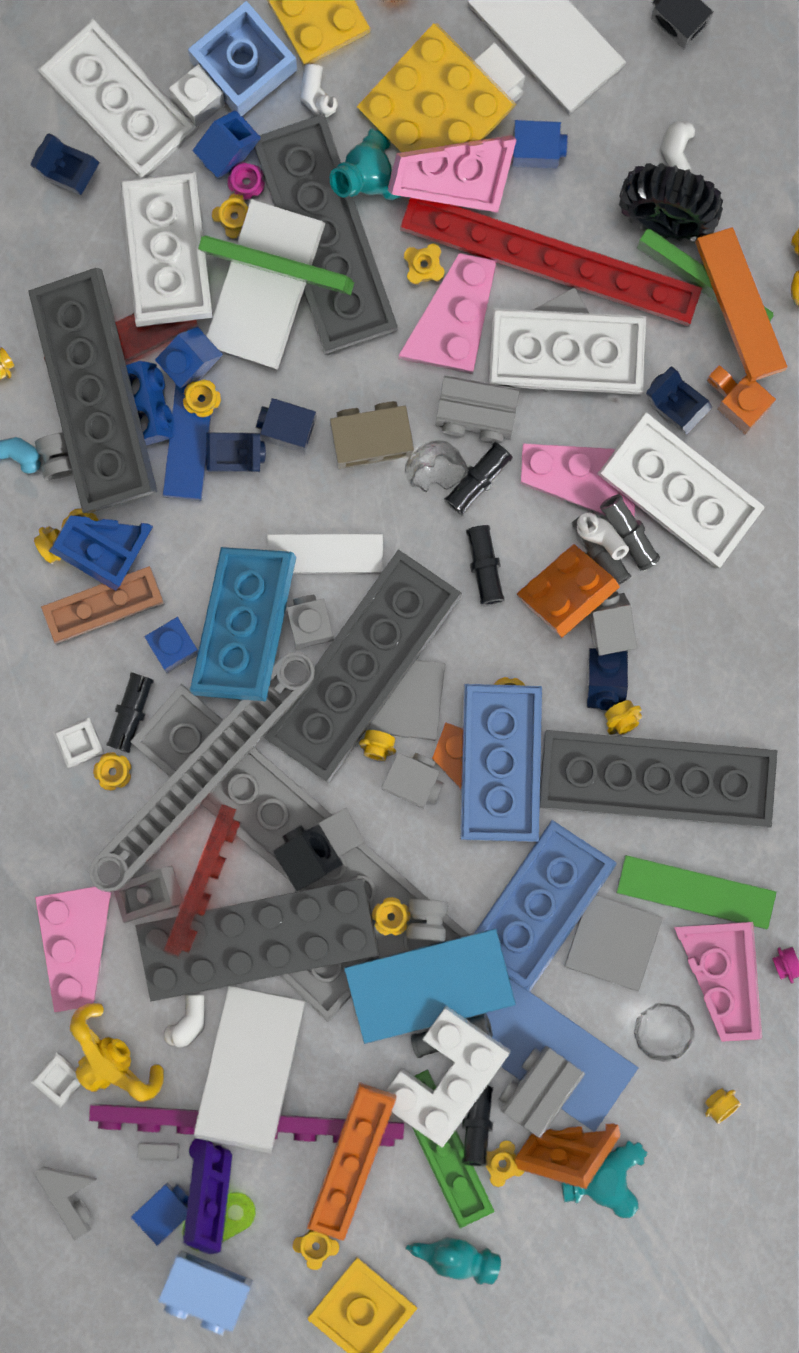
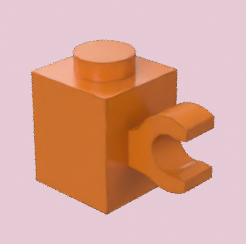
(743, 401)

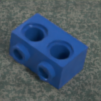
(151, 401)

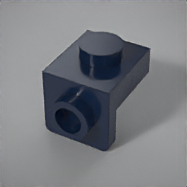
(64, 164)
(677, 400)
(234, 451)
(607, 679)

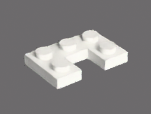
(475, 1063)

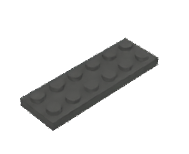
(297, 172)
(92, 391)
(364, 665)
(658, 778)
(261, 940)

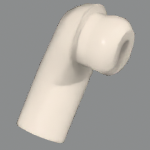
(313, 95)
(675, 142)
(602, 533)
(190, 1026)

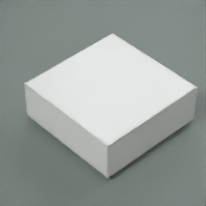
(78, 743)
(57, 1080)

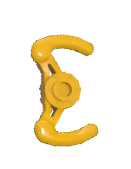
(109, 1060)

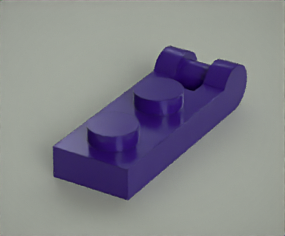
(207, 1196)

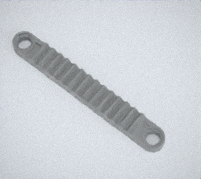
(200, 775)

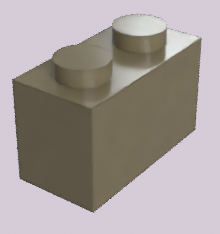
(371, 435)

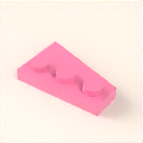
(455, 174)
(455, 317)
(569, 474)
(73, 943)
(727, 974)

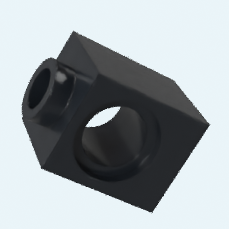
(681, 18)
(306, 856)

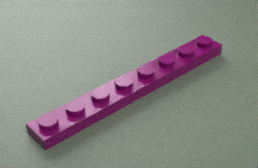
(151, 1118)

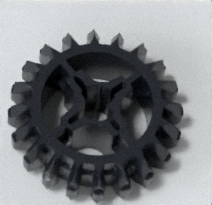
(671, 202)

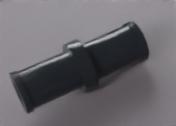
(478, 478)
(485, 565)
(130, 712)
(477, 1130)

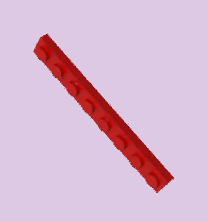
(552, 259)

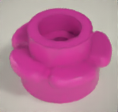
(243, 171)
(787, 964)

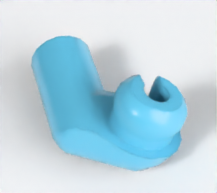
(20, 452)

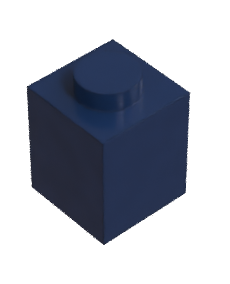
(286, 425)

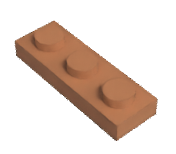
(102, 605)

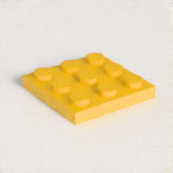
(435, 97)

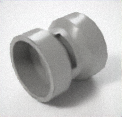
(54, 455)
(427, 920)

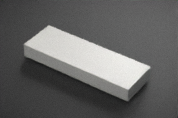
(332, 552)

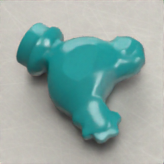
(365, 169)
(610, 1182)
(459, 1260)

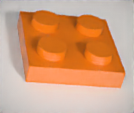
(568, 590)

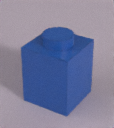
(226, 143)
(538, 144)
(188, 357)
(172, 645)
(162, 1212)

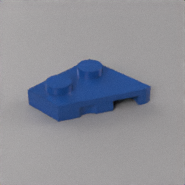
(100, 547)

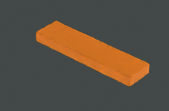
(741, 304)
(351, 1161)

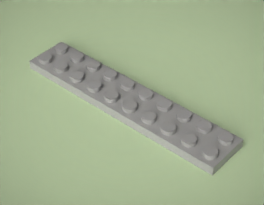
(272, 806)

